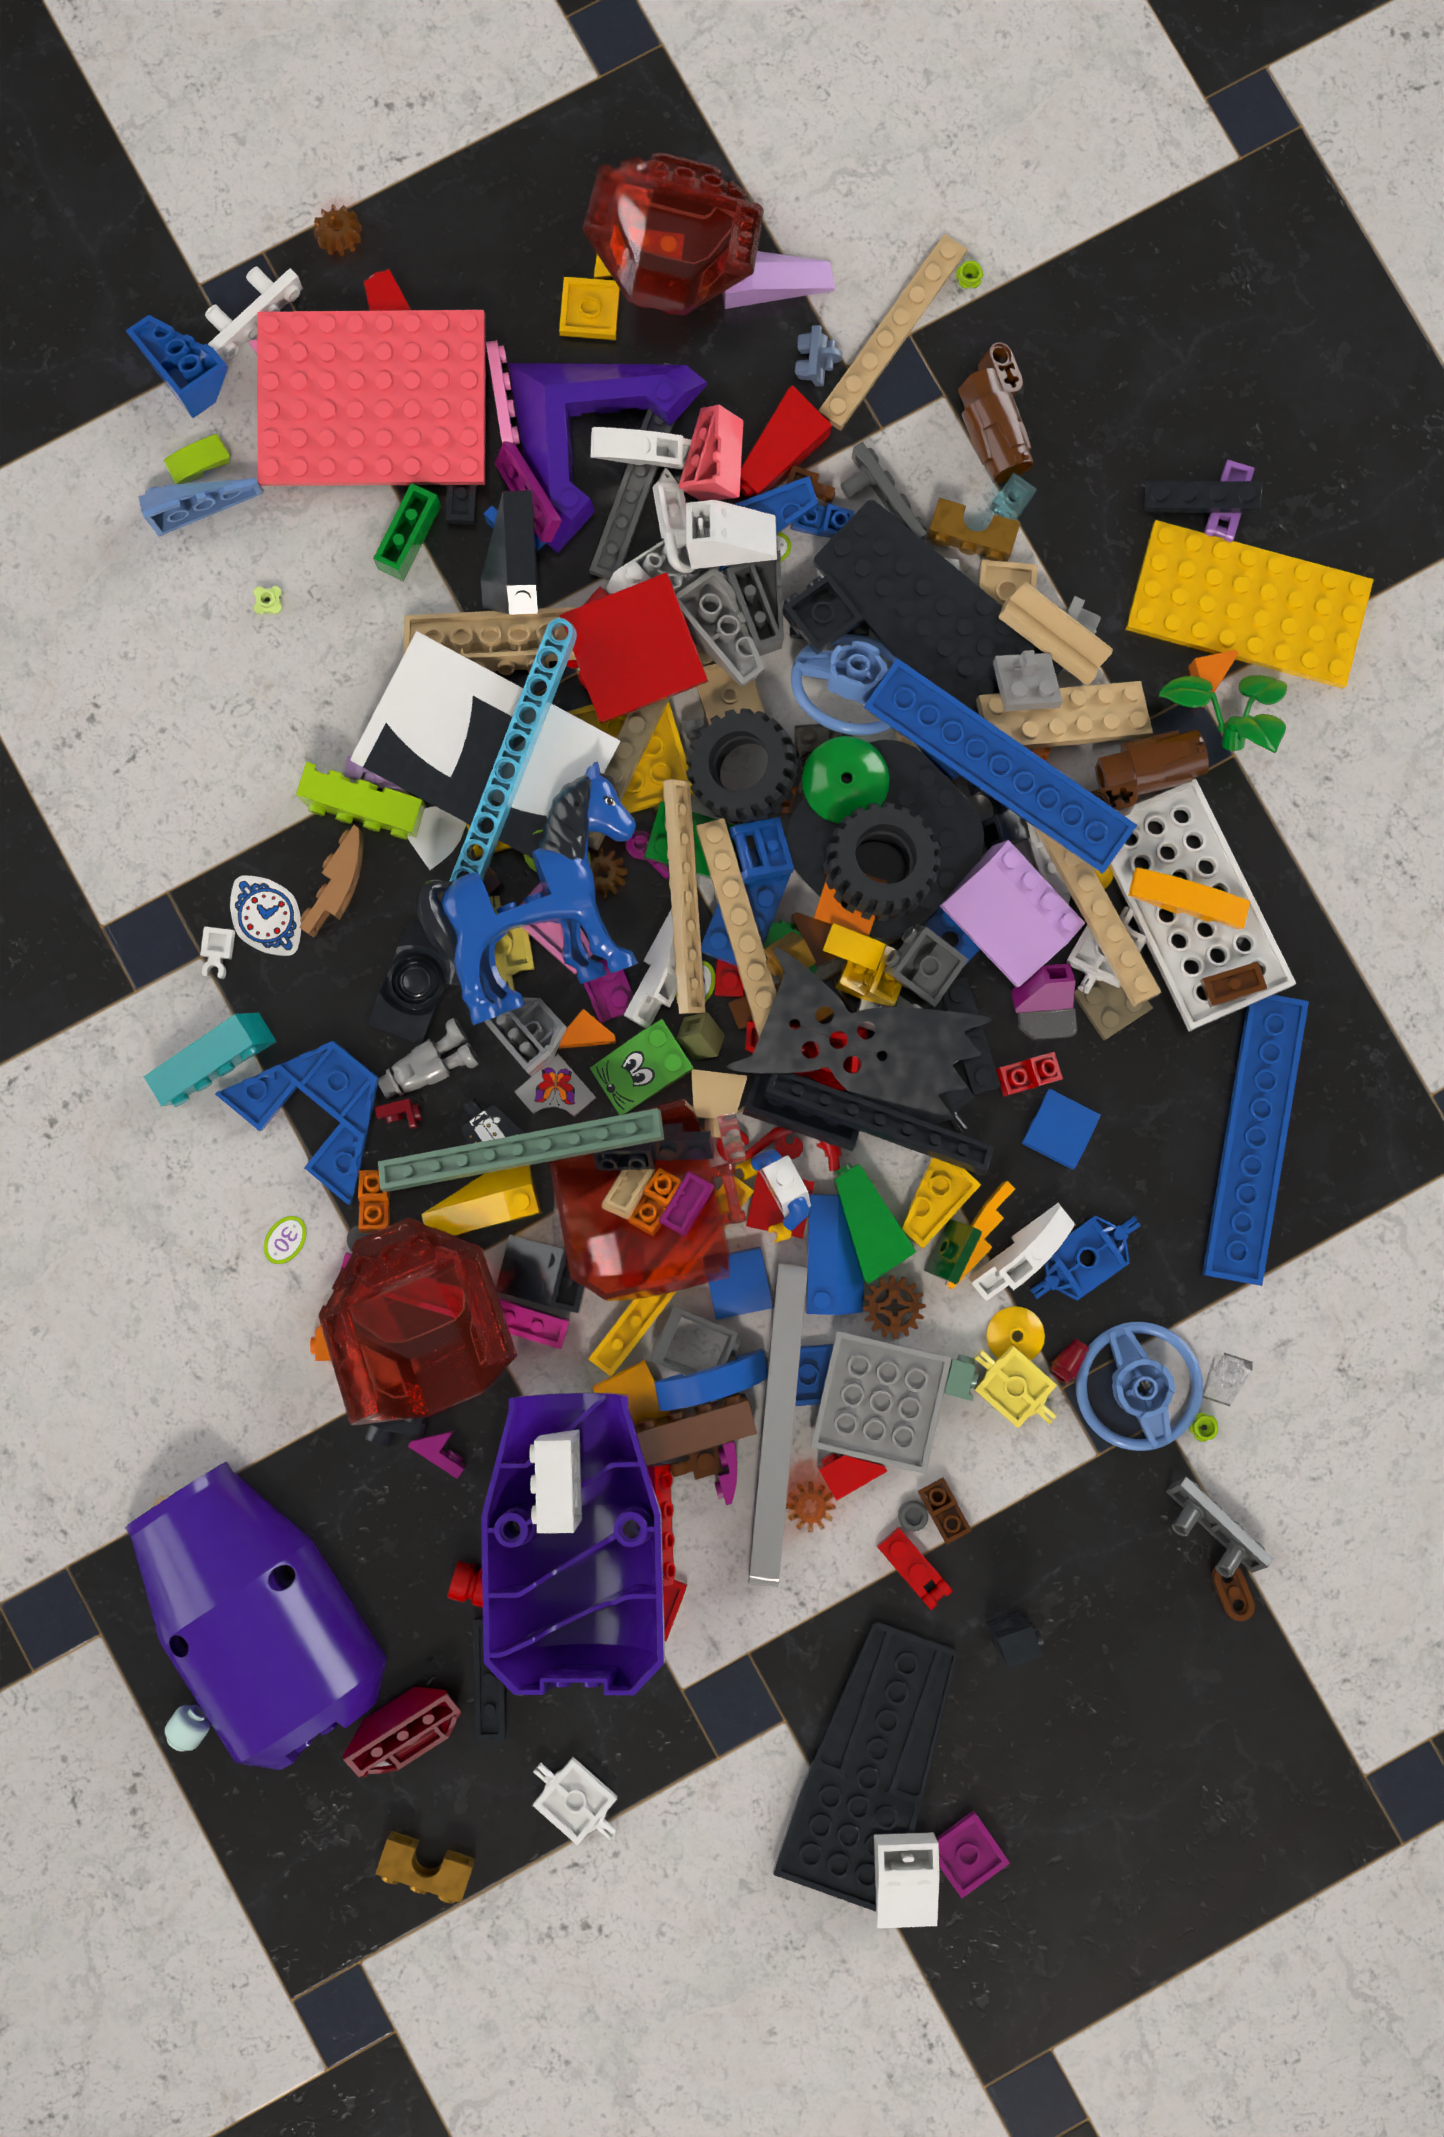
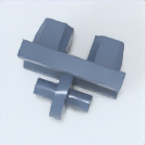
(821, 356)

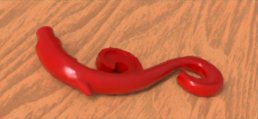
(793, 1150)

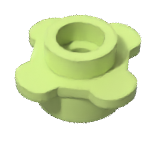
(271, 607)

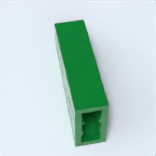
(872, 1227)

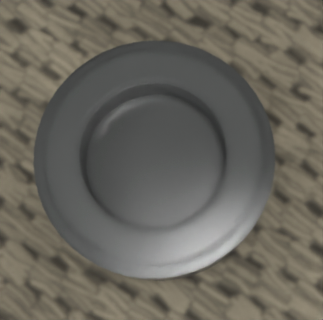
(913, 1516)

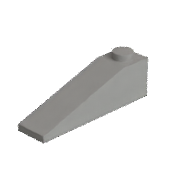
(719, 626)

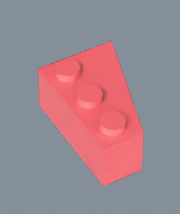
(714, 456)

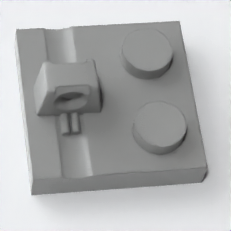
(1027, 681)

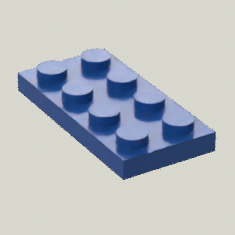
(764, 901)

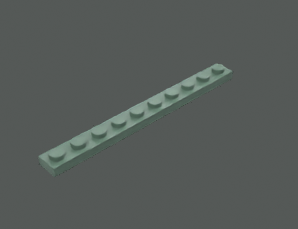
(521, 1150)

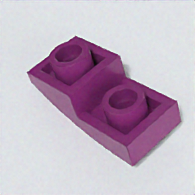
(728, 1479)

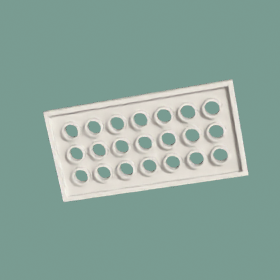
(1226, 875)

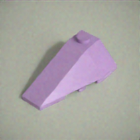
(780, 278)

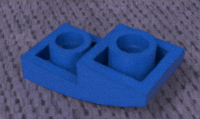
(823, 521)

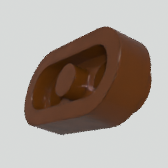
(1232, 1590)

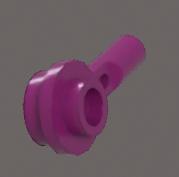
(636, 847)

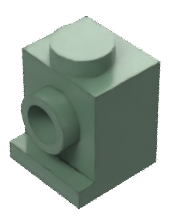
(961, 1377)

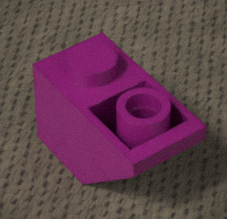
(1046, 989)

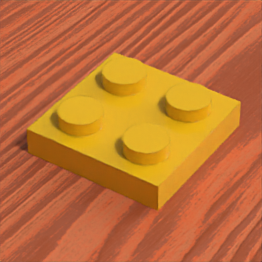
(589, 308)

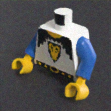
(784, 1186)

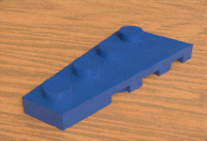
(785, 502)

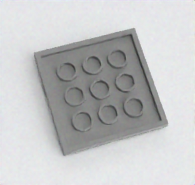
(880, 1402)

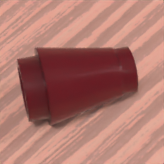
(1069, 1361)

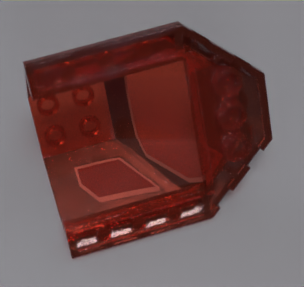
(672, 231)
(414, 1324)

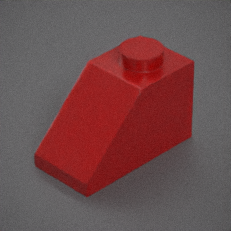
(848, 1473)

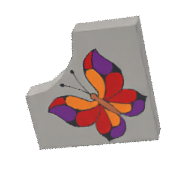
(555, 1087)

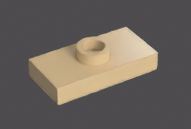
(627, 1192)

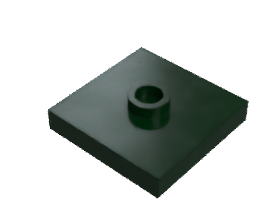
(953, 1251)

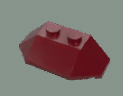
(402, 1731)

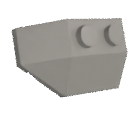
(529, 1033)

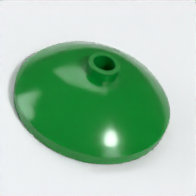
(823, 774)

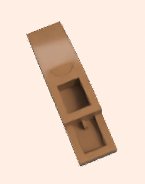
(343, 872)

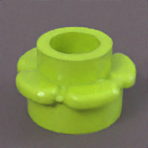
(972, 268)
(1211, 1427)

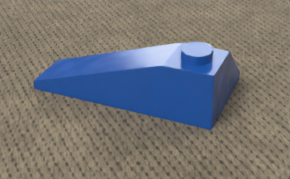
(833, 1269)

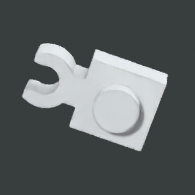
(216, 945)

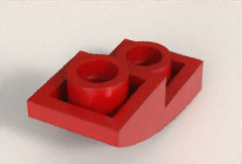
(1029, 1074)

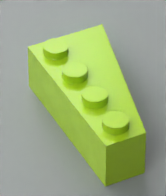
(360, 802)

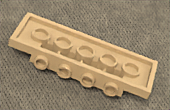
(490, 637)

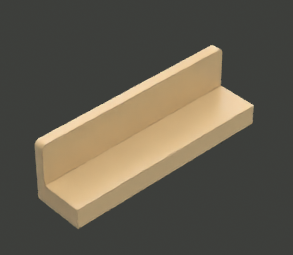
(1055, 632)

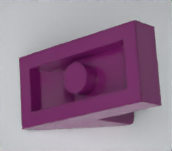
(432, 1449)

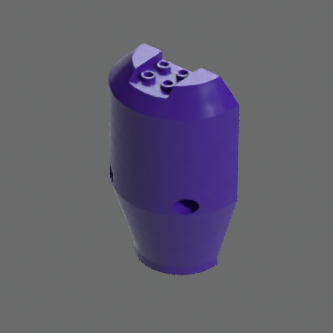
(580, 1600)
(255, 1647)

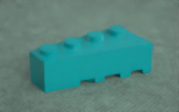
(209, 1058)

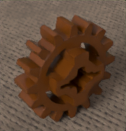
(893, 1320)

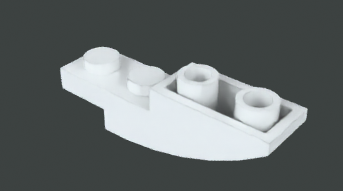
(639, 447)
(659, 982)
(1031, 1250)

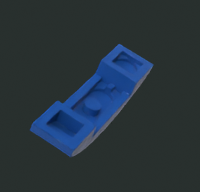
(712, 1383)

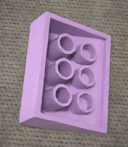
(1012, 913)

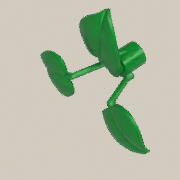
(1261, 729)

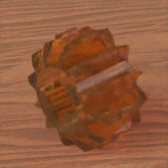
(335, 220)
(613, 875)
(820, 1507)

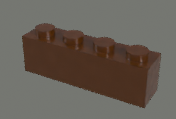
(695, 1428)

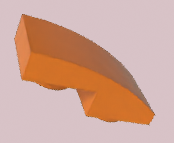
(655, 1201)
(374, 1203)

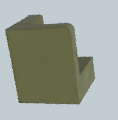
(700, 1036)

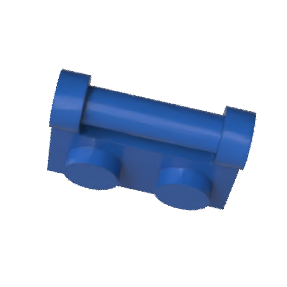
(771, 848)

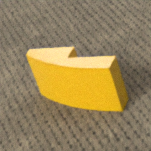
(854, 947)

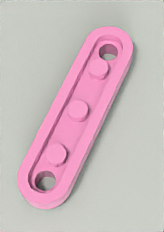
(501, 383)

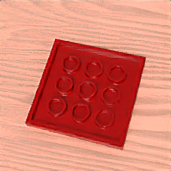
(634, 648)

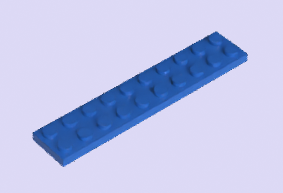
(1000, 766)
(1255, 1140)

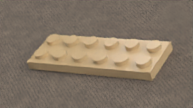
(1084, 716)

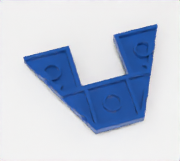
(337, 1085)

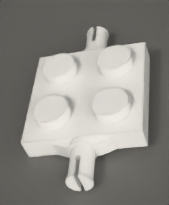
(1092, 962)
(575, 1801)

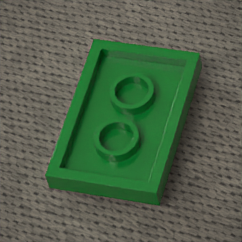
(657, 842)

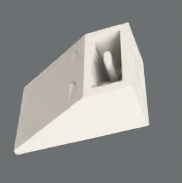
(728, 534)
(649, 565)
(906, 1880)

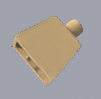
(715, 1096)

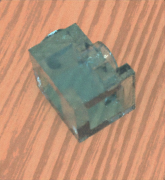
(1019, 491)

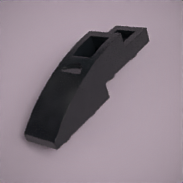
(675, 1146)

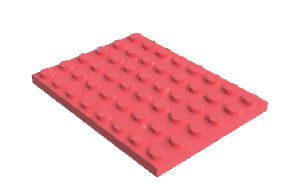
(371, 398)

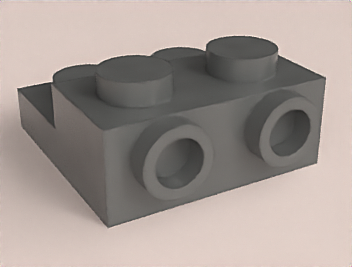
(925, 964)

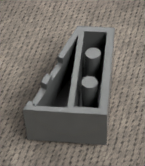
(760, 600)

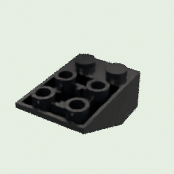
(539, 1275)

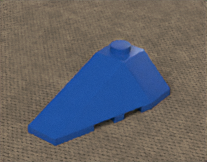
(187, 367)

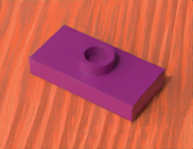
(686, 1203)

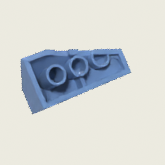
(182, 504)

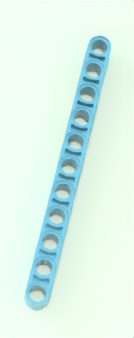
(507, 754)

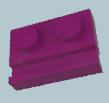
(609, 994)

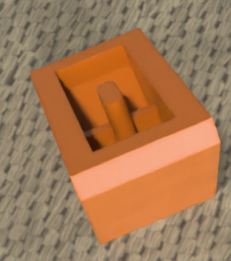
(1213, 667)
(586, 1032)

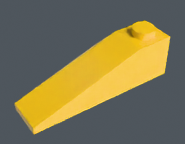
(486, 1202)

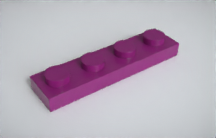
(520, 477)

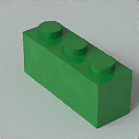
(407, 532)

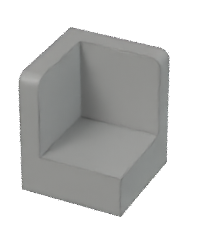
(1084, 617)

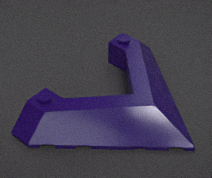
(554, 392)

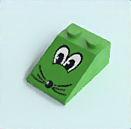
(641, 1067)

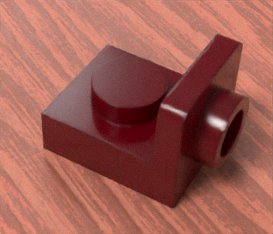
(393, 1112)

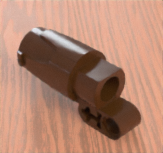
(993, 415)
(1150, 766)

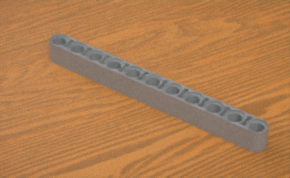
(778, 1425)

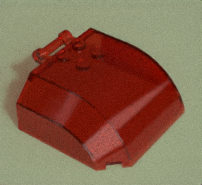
(624, 1261)

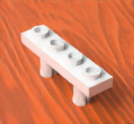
(244, 327)

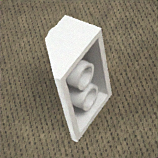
(556, 1482)

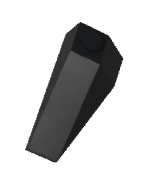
(510, 566)

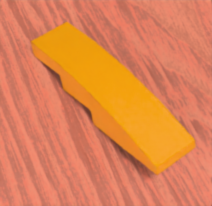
(1189, 898)
(986, 1221)

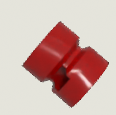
(467, 1584)

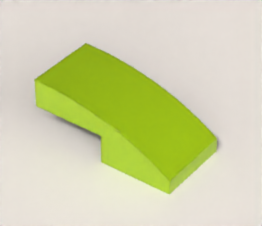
(194, 459)

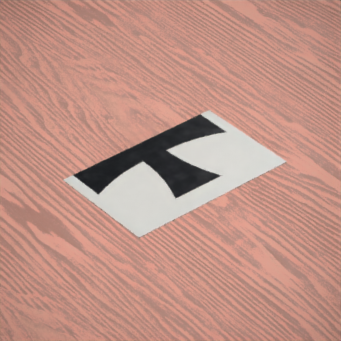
(445, 729)

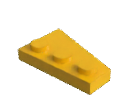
(937, 1199)

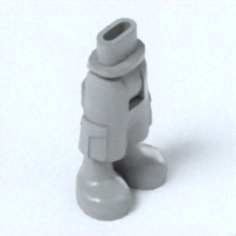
(425, 1063)

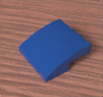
(1061, 1129)
(745, 1289)

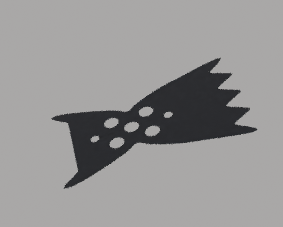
(916, 1040)

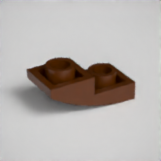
(944, 1511)

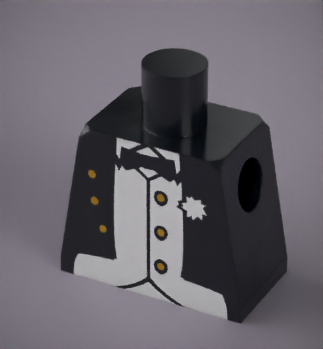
(487, 1123)

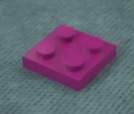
(969, 1854)

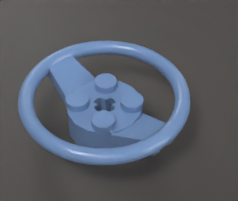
(850, 672)
(1132, 1368)

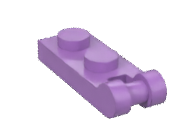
(1232, 472)

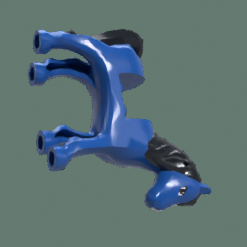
(467, 928)

